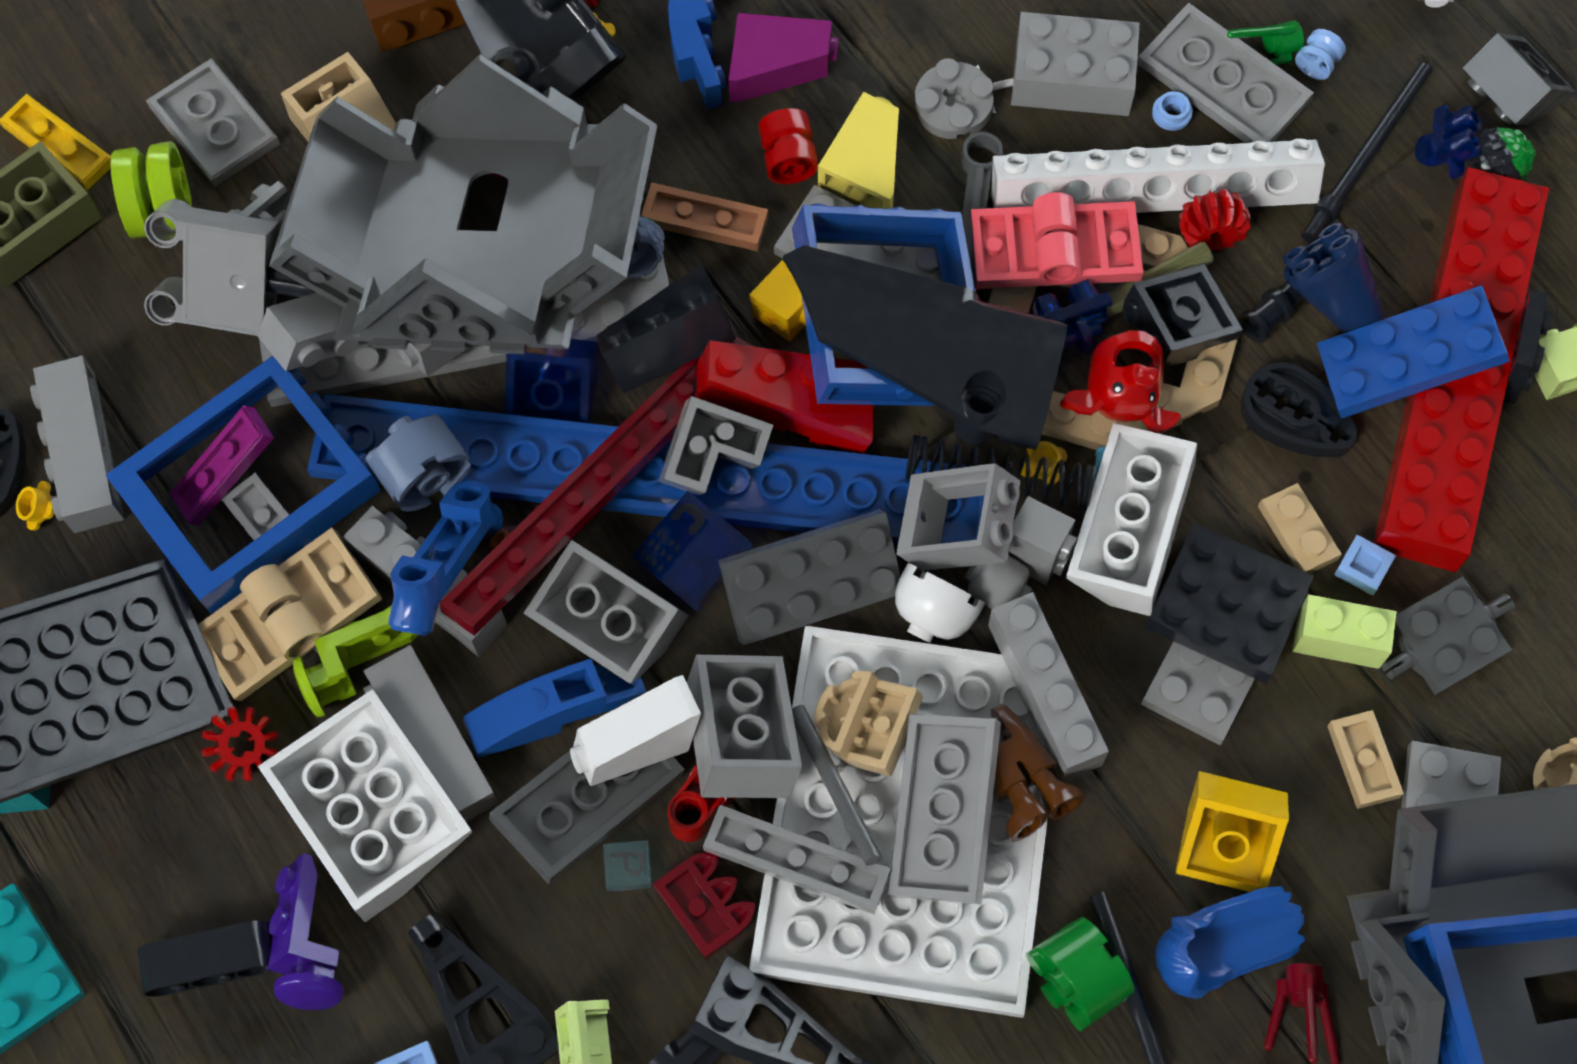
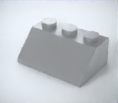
(605, 613)

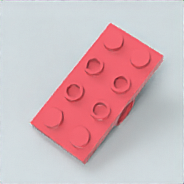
(1056, 243)

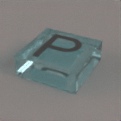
(627, 865)

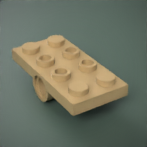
(285, 612)

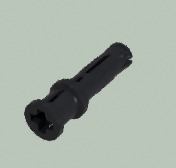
(1275, 307)

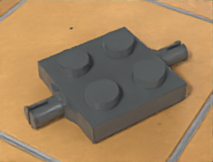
(1449, 636)

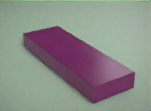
(221, 465)

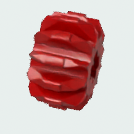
(1215, 219)
(234, 729)

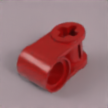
(690, 798)

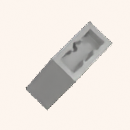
(929, 497)

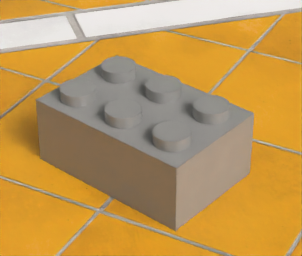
(1075, 64)
(745, 727)

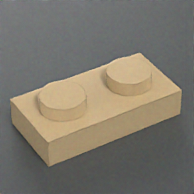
(1299, 529)
(1365, 759)

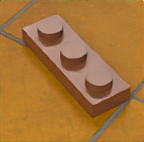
(706, 216)

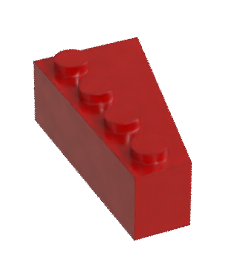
(781, 391)

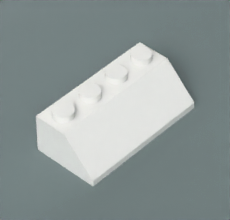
(1132, 517)

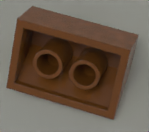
(407, 21)

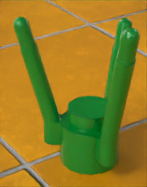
(1277, 39)

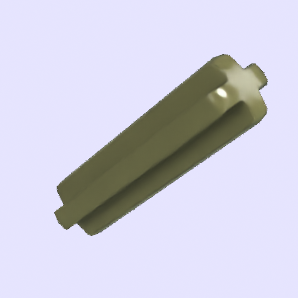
(1191, 257)

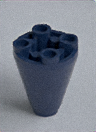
(1335, 278)

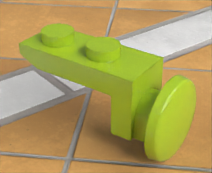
(343, 650)

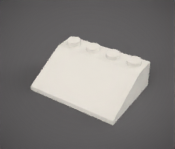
(366, 804)

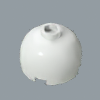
(934, 606)

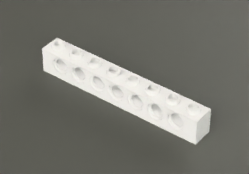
(1164, 175)

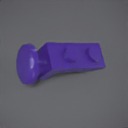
(306, 965)

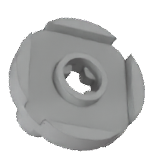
(954, 78)

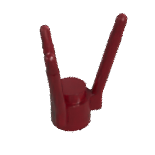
(1307, 991)

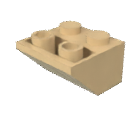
(338, 78)

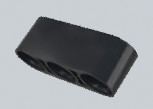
(205, 958)

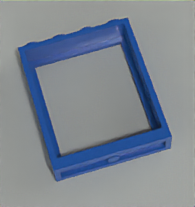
(886, 228)
(285, 538)
(1432, 953)

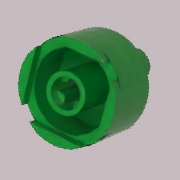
(1081, 973)

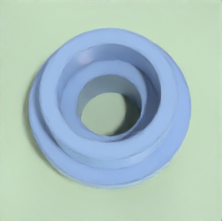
(1174, 102)

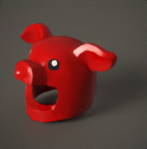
(1127, 391)

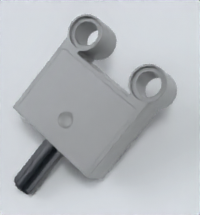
(224, 269)

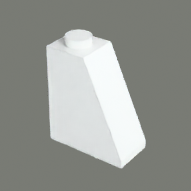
(637, 733)

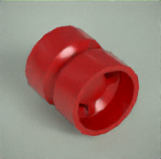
(788, 146)

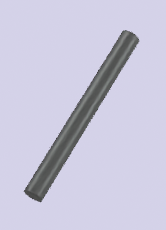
(835, 786)

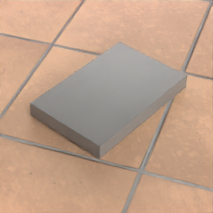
(213, 122)

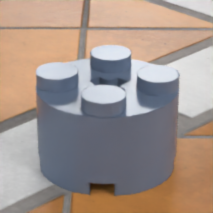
(418, 461)

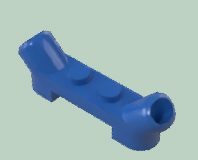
(425, 578)

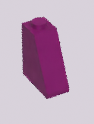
(778, 54)

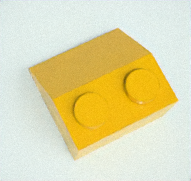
(1232, 832)

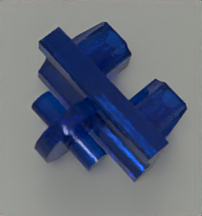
(1451, 140)
(1082, 316)

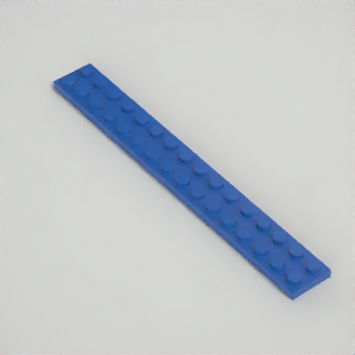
(532, 456)

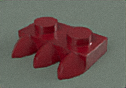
(701, 904)

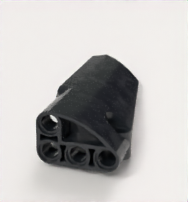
(546, 40)

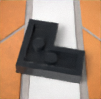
(1527, 353)

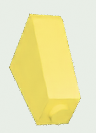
(863, 155)

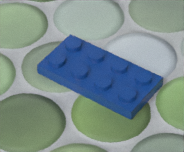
(1412, 352)

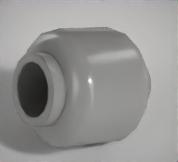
(998, 581)

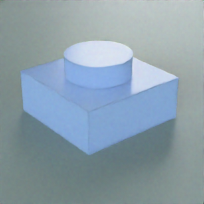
(1364, 565)

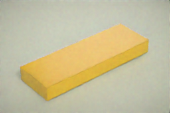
(35, 123)

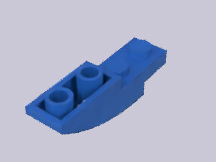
(693, 48)
(546, 704)

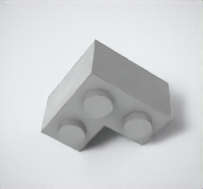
(709, 433)

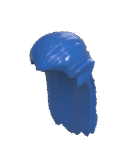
(1228, 941)

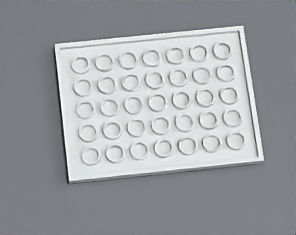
(910, 946)

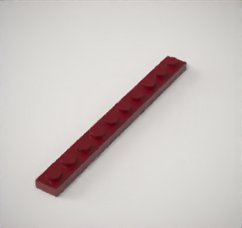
(571, 504)

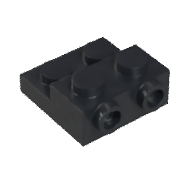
(1182, 313)

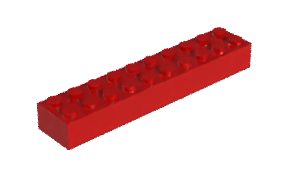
(1452, 428)

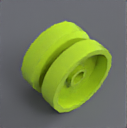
(147, 183)

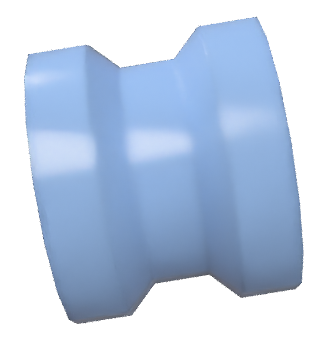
(1320, 54)

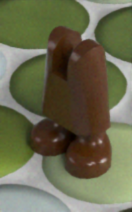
(1026, 763)

